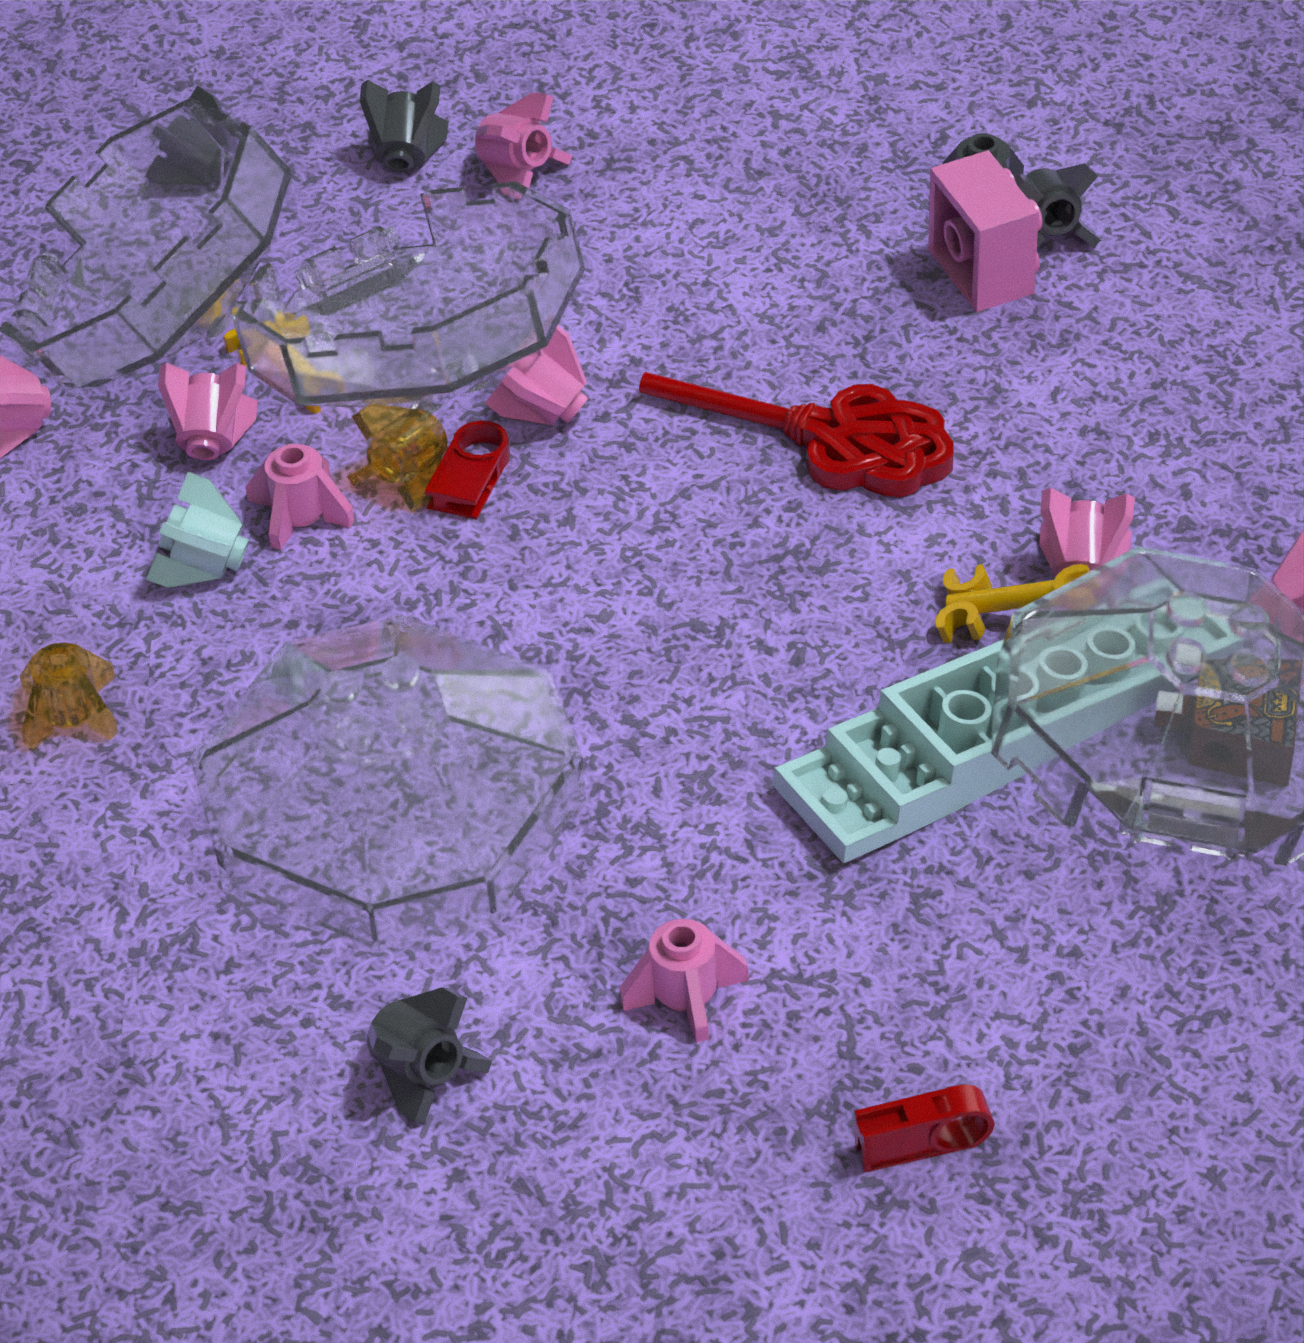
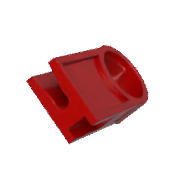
(466, 479)
(922, 1126)

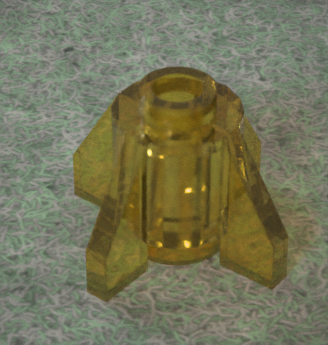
(403, 449)
(64, 692)

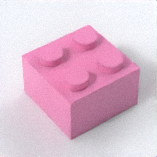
(983, 230)

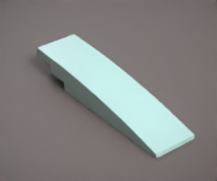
(903, 761)

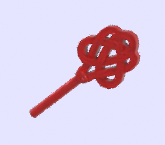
(856, 442)

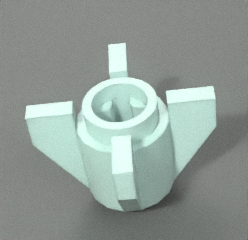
(200, 538)

